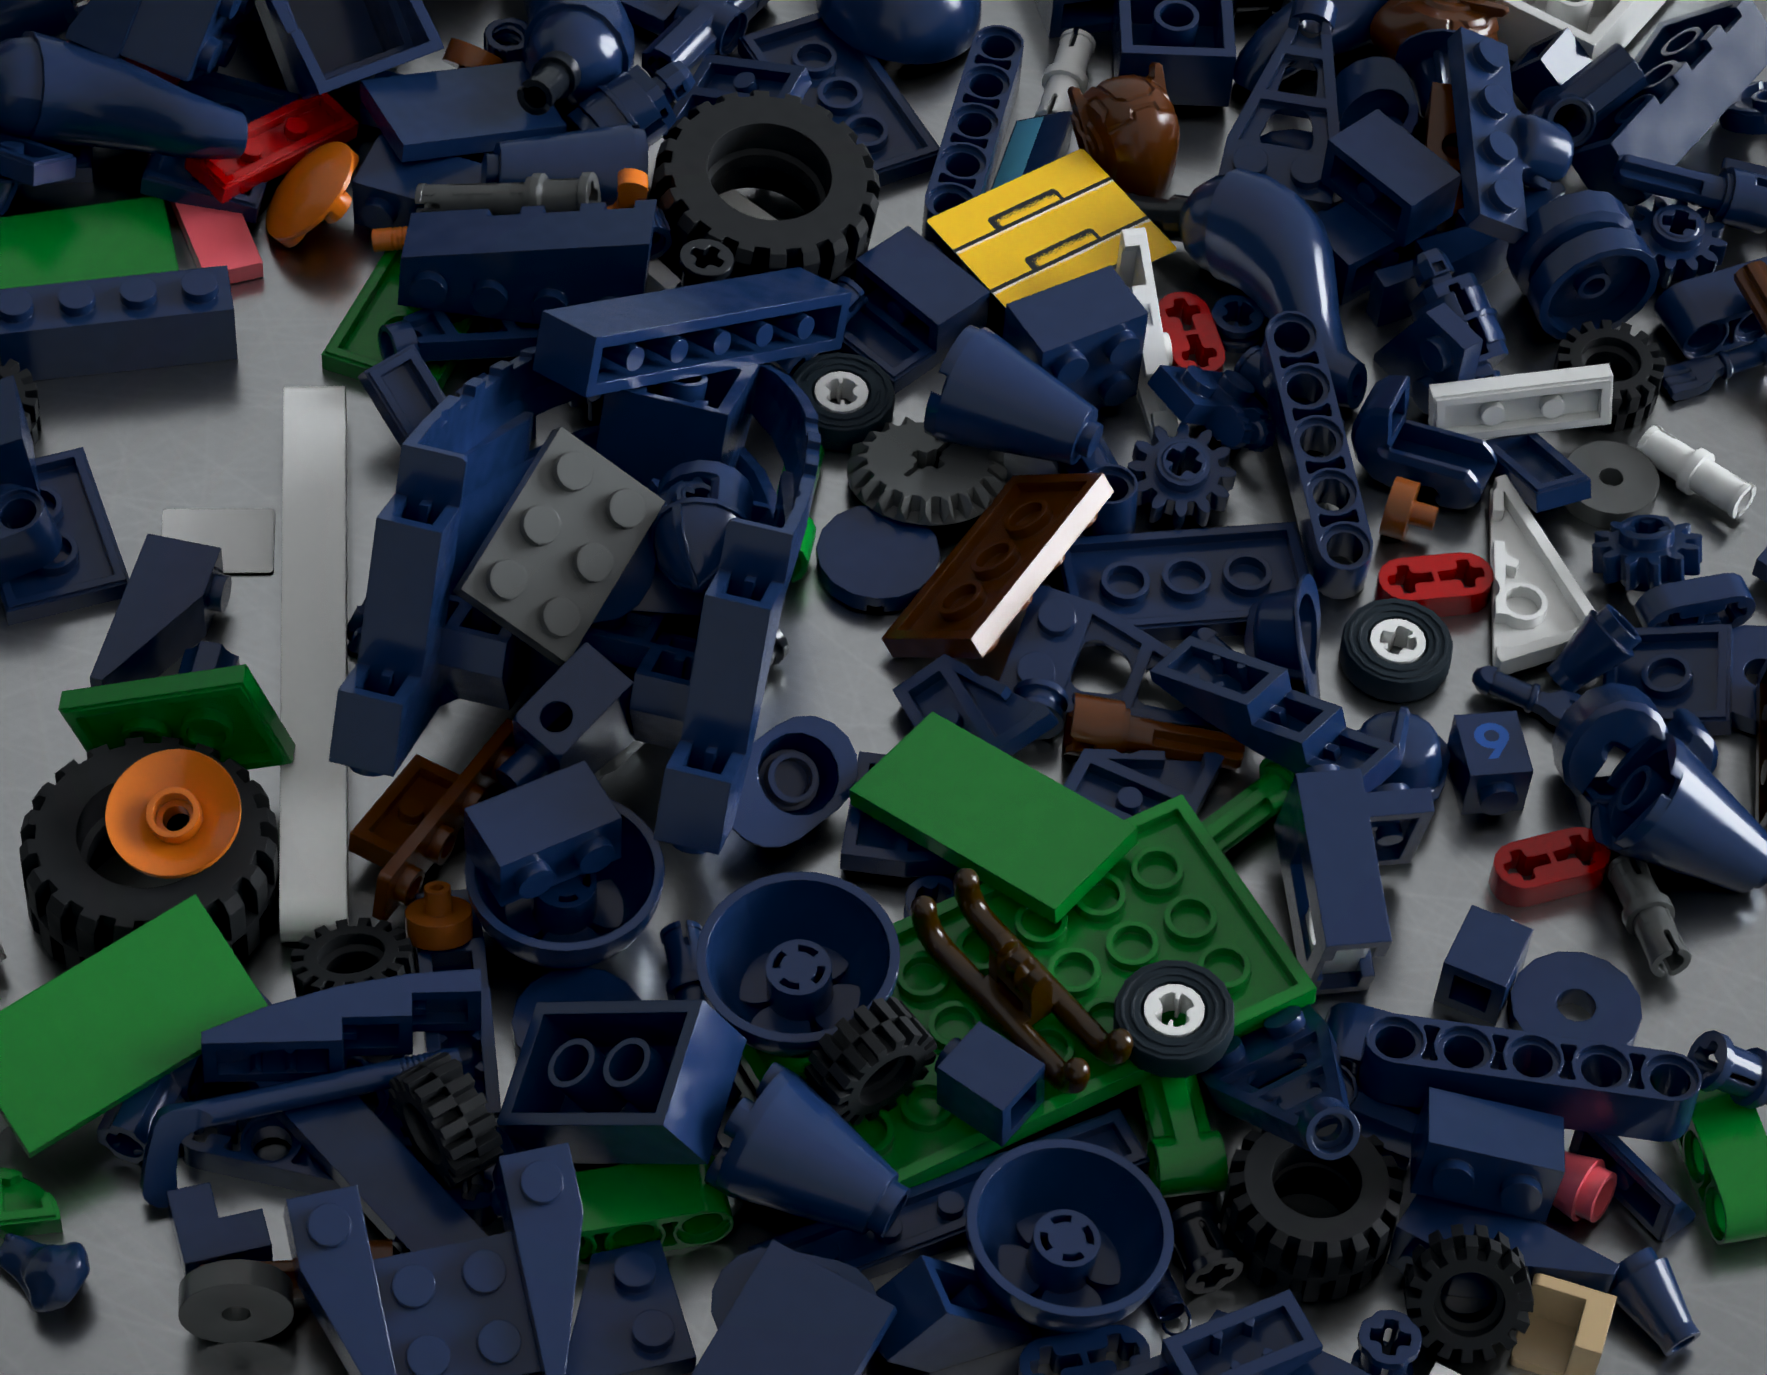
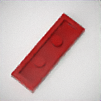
(276, 145)

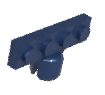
(1496, 141)

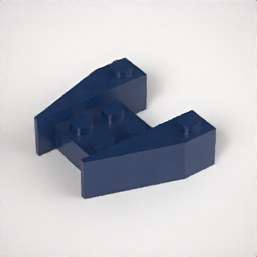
(456, 1306)

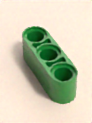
(1727, 1167)
(650, 1203)

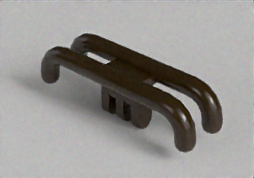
(1017, 987)

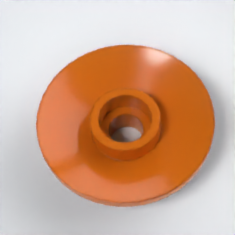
(166, 786)

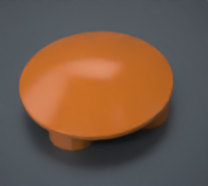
(312, 193)

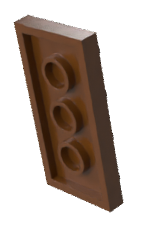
(998, 566)

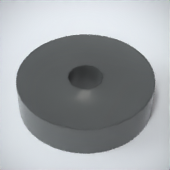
(1624, 467)
(236, 1301)

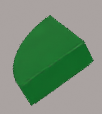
(26, 1206)

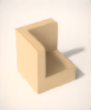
(1564, 1328)

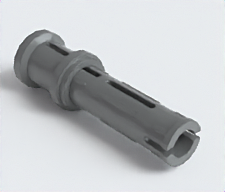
(508, 198)

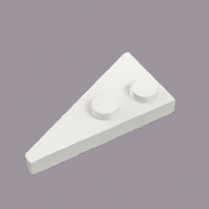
(1136, 271)
(1532, 592)

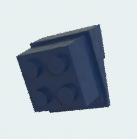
(167, 35)
(344, 41)

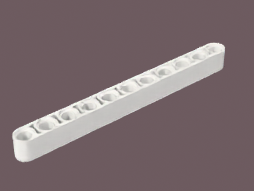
(313, 660)

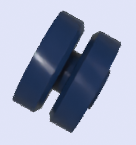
(1582, 263)

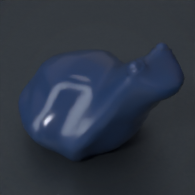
(45, 1272)

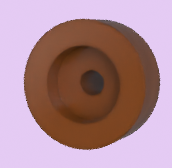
(464, 55)
(1404, 510)
(439, 919)

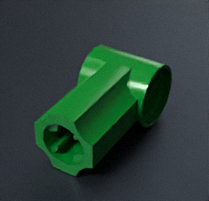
(1181, 1147)

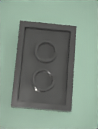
(559, 546)

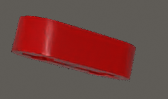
(1201, 338)
(1434, 582)
(1550, 869)

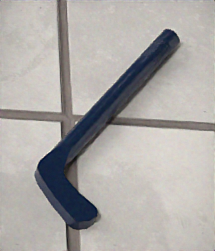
(179, 1120)

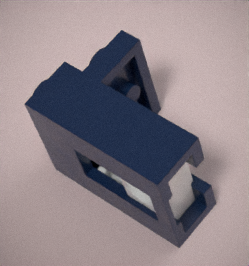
(1330, 858)

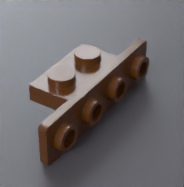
(421, 819)

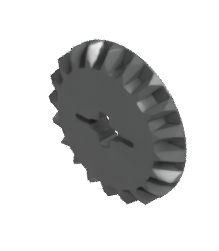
(948, 489)

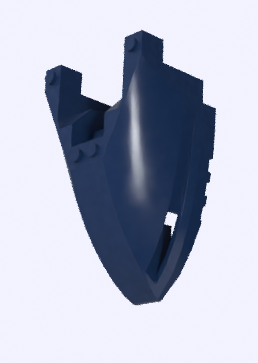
(692, 675)

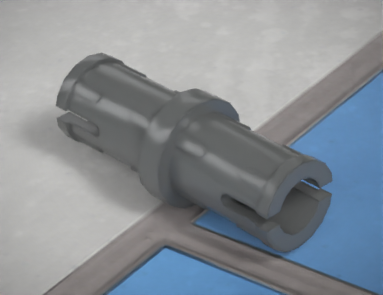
(1648, 916)

